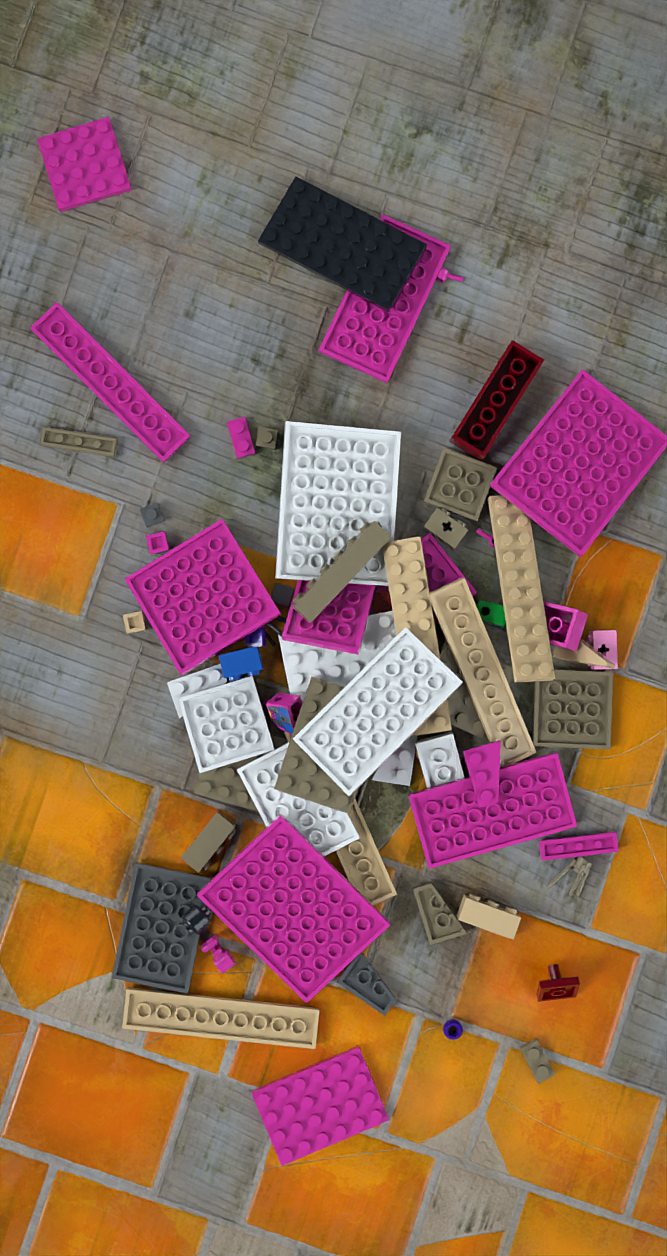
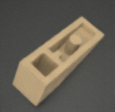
(585, 654)

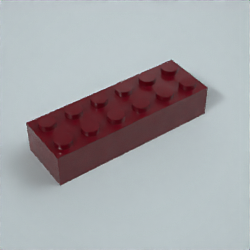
(496, 400)

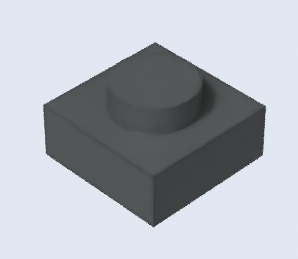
(152, 515)

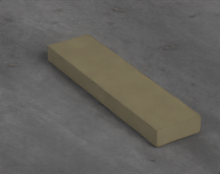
(79, 442)

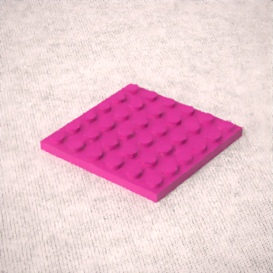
(202, 597)

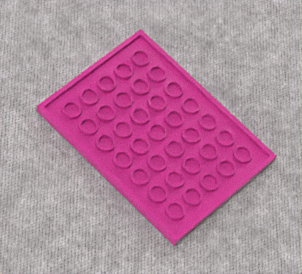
(580, 463)
(293, 908)

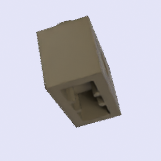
(448, 538)

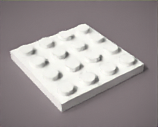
(226, 724)

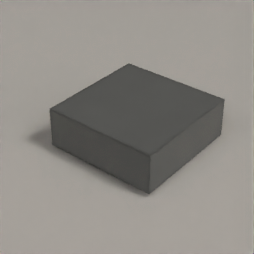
(282, 594)

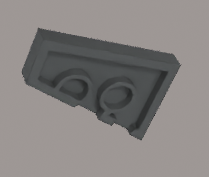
(366, 984)

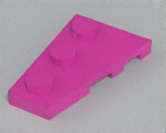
(484, 771)

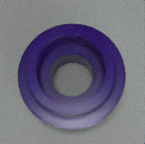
(455, 1034)

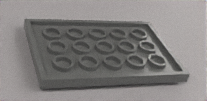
(153, 942)

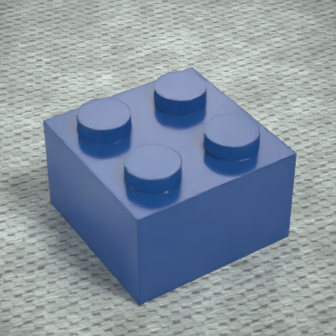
(241, 662)

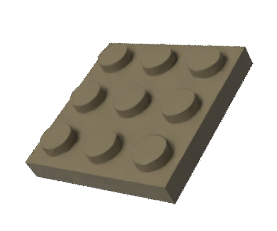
(460, 484)

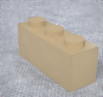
(489, 916)

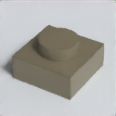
(266, 438)

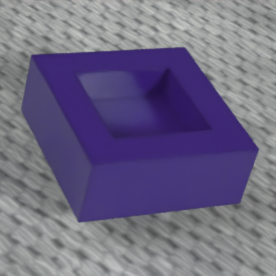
(256, 638)

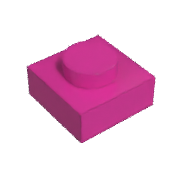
(157, 543)

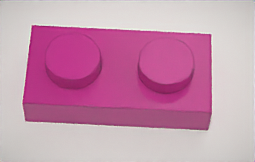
(241, 438)

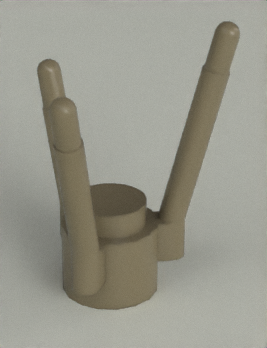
(581, 867)

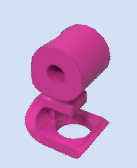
(223, 958)

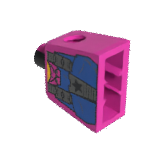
(281, 710)

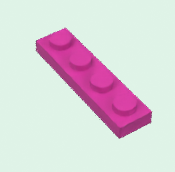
(578, 846)

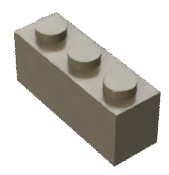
(209, 842)

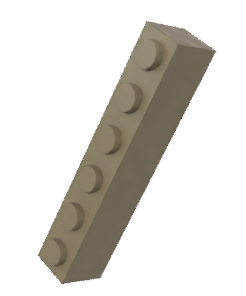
(341, 571)

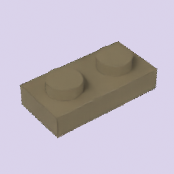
(537, 1060)

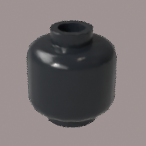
(196, 919)

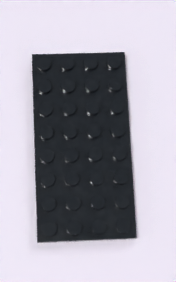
(342, 244)

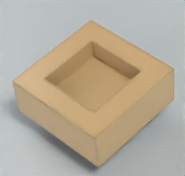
(134, 622)

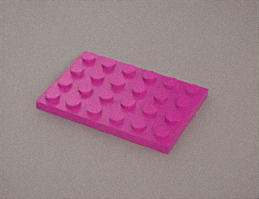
(320, 1105)

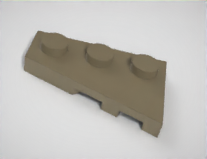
(436, 915)

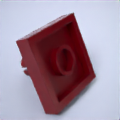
(557, 987)

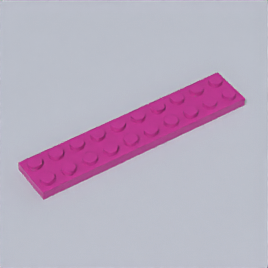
(110, 382)

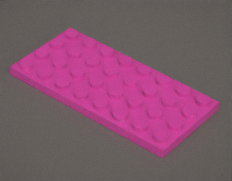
(372, 337)
(529, 806)

